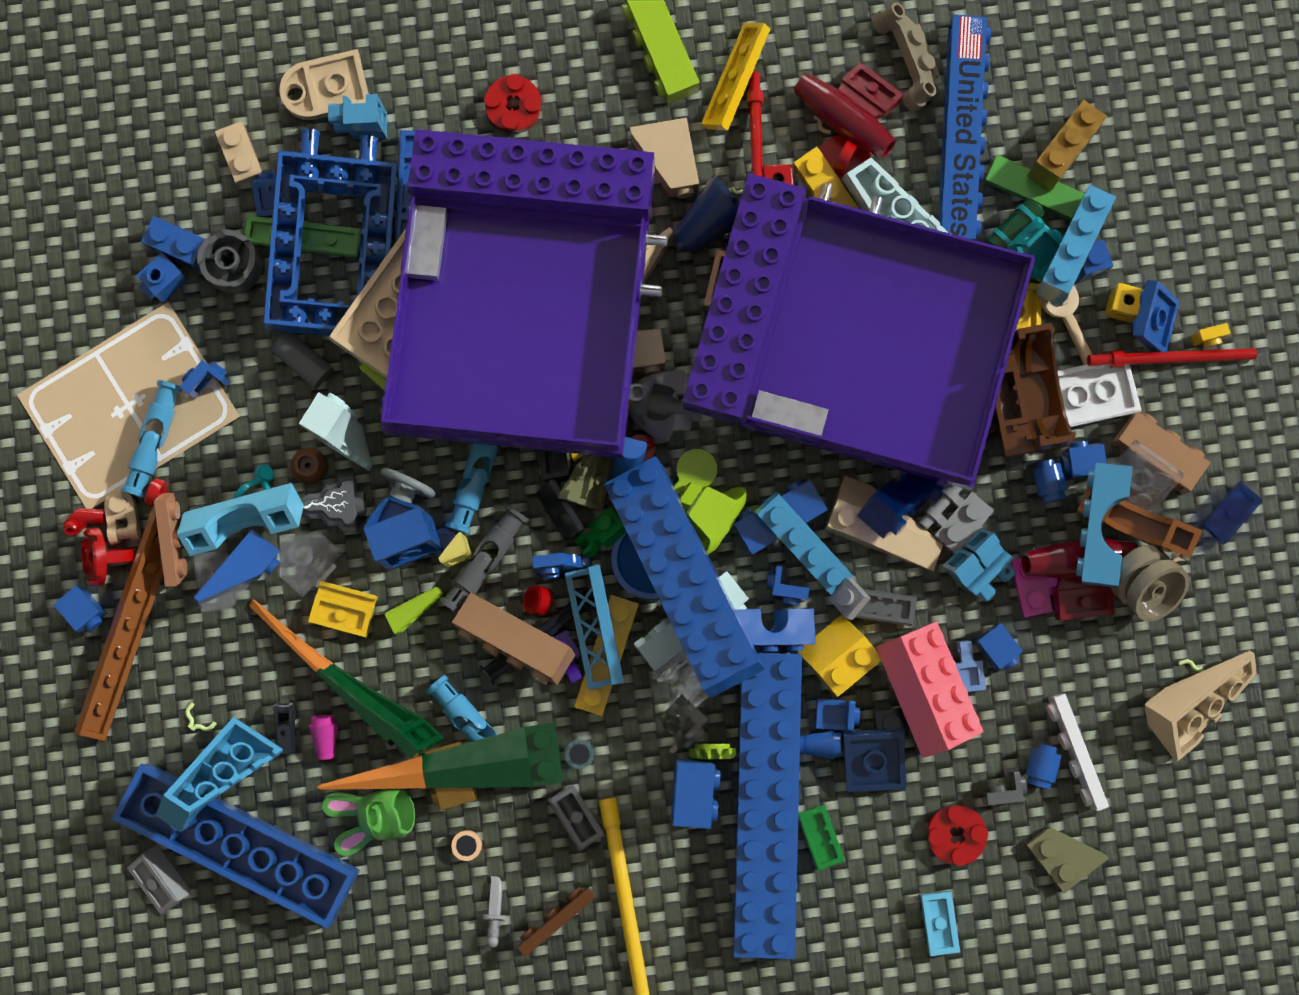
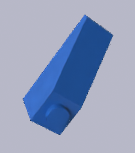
(244, 565)

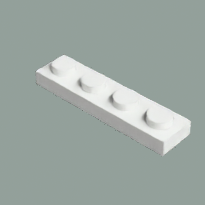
(1081, 764)

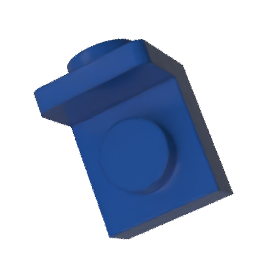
(264, 192)

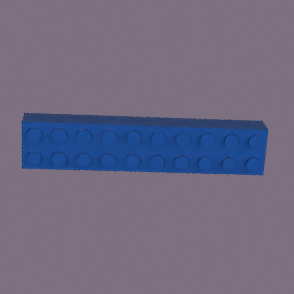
(767, 810)

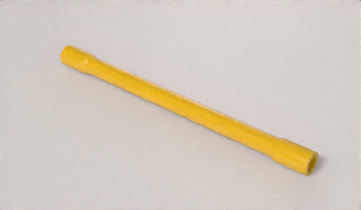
(611, 823)

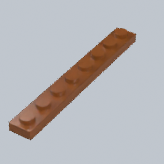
(123, 636)

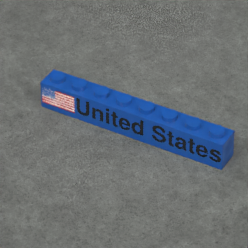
(963, 125)

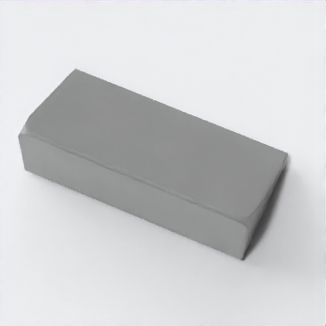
(159, 879)

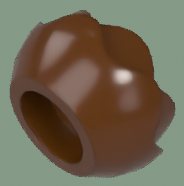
(308, 475)

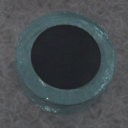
(579, 754)

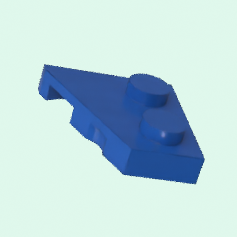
(552, 565)

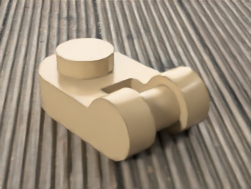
(121, 507)

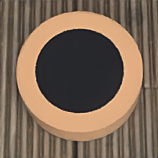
(466, 845)

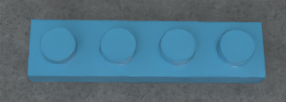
(803, 542)

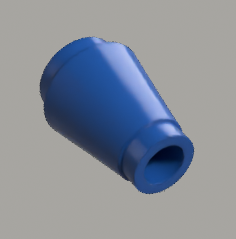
(822, 744)

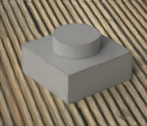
(849, 598)

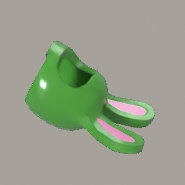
(381, 816)

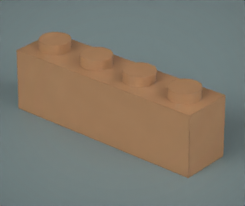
(514, 639)

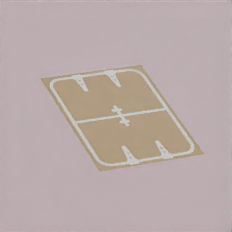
(98, 403)

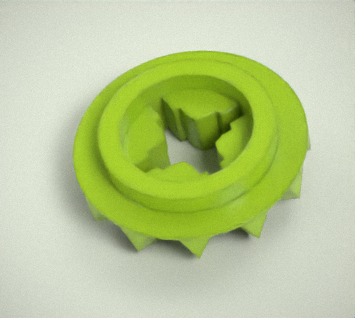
(712, 751)

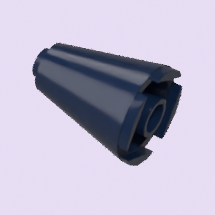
(708, 217)

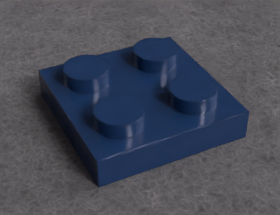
(874, 760)

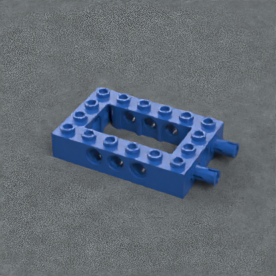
(327, 175)

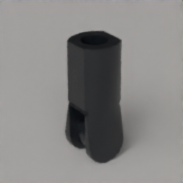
(285, 732)

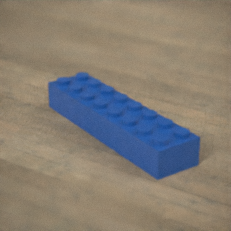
(684, 577)
(242, 849)

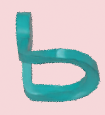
(263, 475)

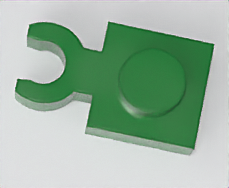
(605, 531)

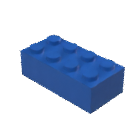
(693, 793)

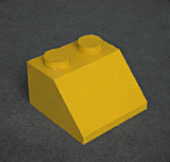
(840, 655)

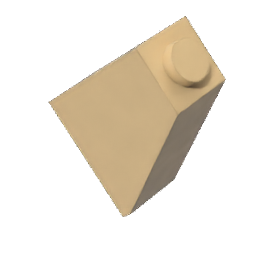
(673, 154)

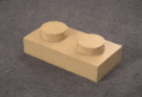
(239, 153)

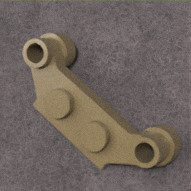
(914, 51)

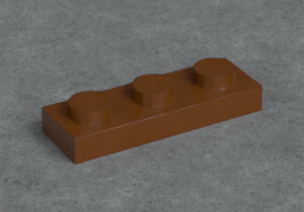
(555, 919)

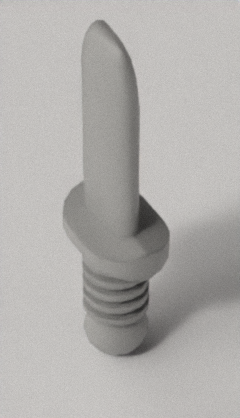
(494, 911)

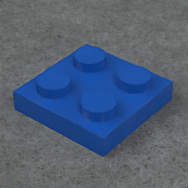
(1155, 316)

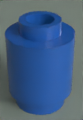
(1050, 481)
(1043, 766)

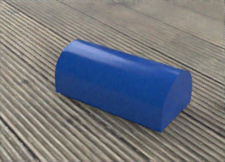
(633, 456)

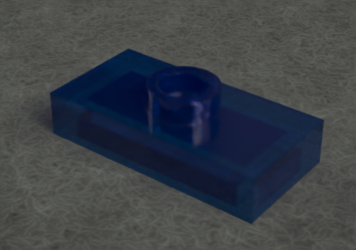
(1231, 512)

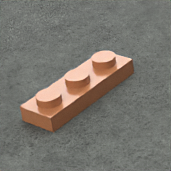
(167, 513)

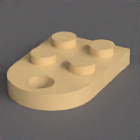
(324, 83)

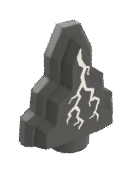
(337, 504)

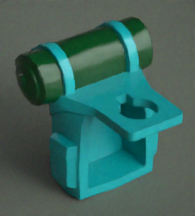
(1028, 234)

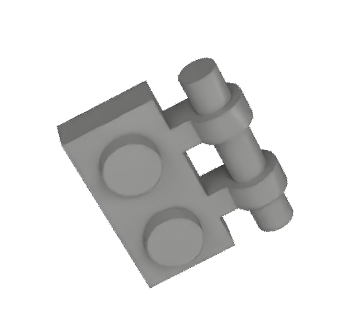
(962, 523)

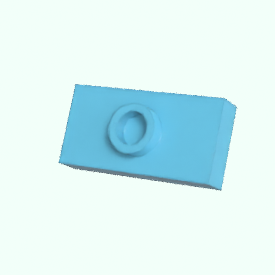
(940, 923)

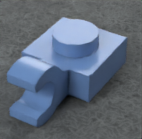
(969, 670)

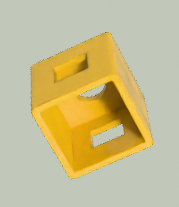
(1117, 306)

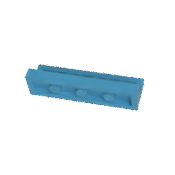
(605, 623)

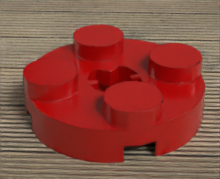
(497, 99)
(939, 835)

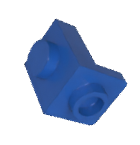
(197, 378)
(791, 594)
(836, 715)

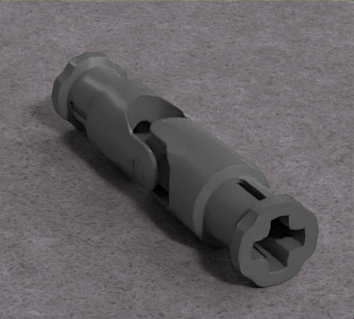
(472, 575)

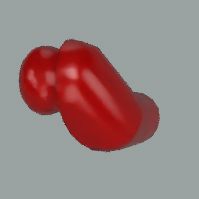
(81, 518)

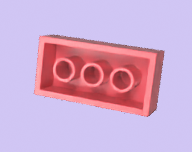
(929, 690)

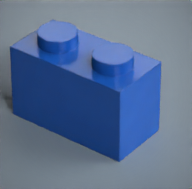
(173, 242)

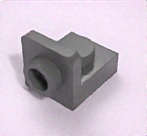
(1001, 795)

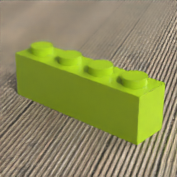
(663, 48)

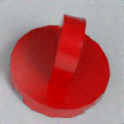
(843, 155)
(95, 556)

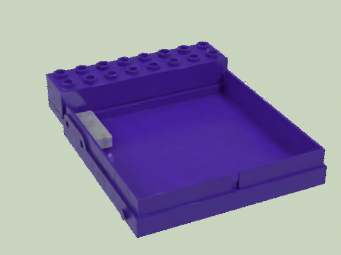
(520, 293)
(858, 333)

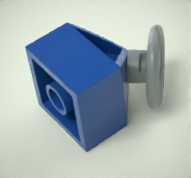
(401, 530)

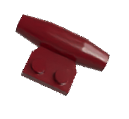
(854, 107)
(1072, 597)

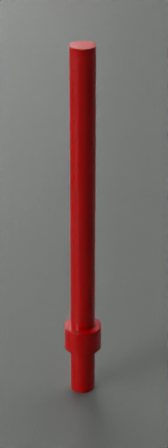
(755, 101)
(1119, 359)

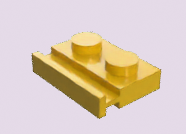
(343, 609)

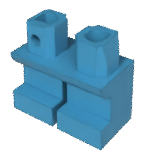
(359, 118)
(980, 564)

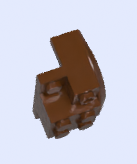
(1030, 399)

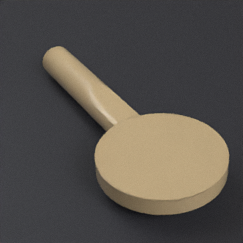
(1066, 313)

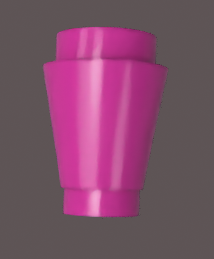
(324, 735)

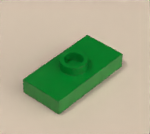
(820, 837)

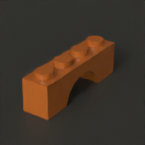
(1148, 527)

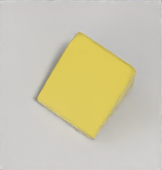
(456, 551)

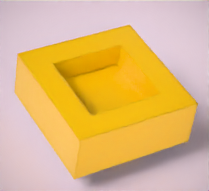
(1211, 336)

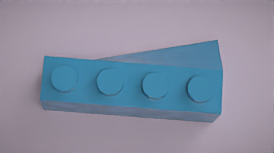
(221, 765)

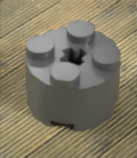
(226, 246)

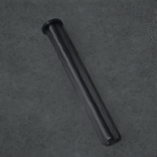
(550, 627)

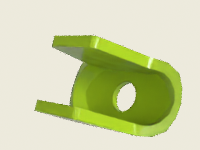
(712, 511)

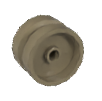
(1151, 583)

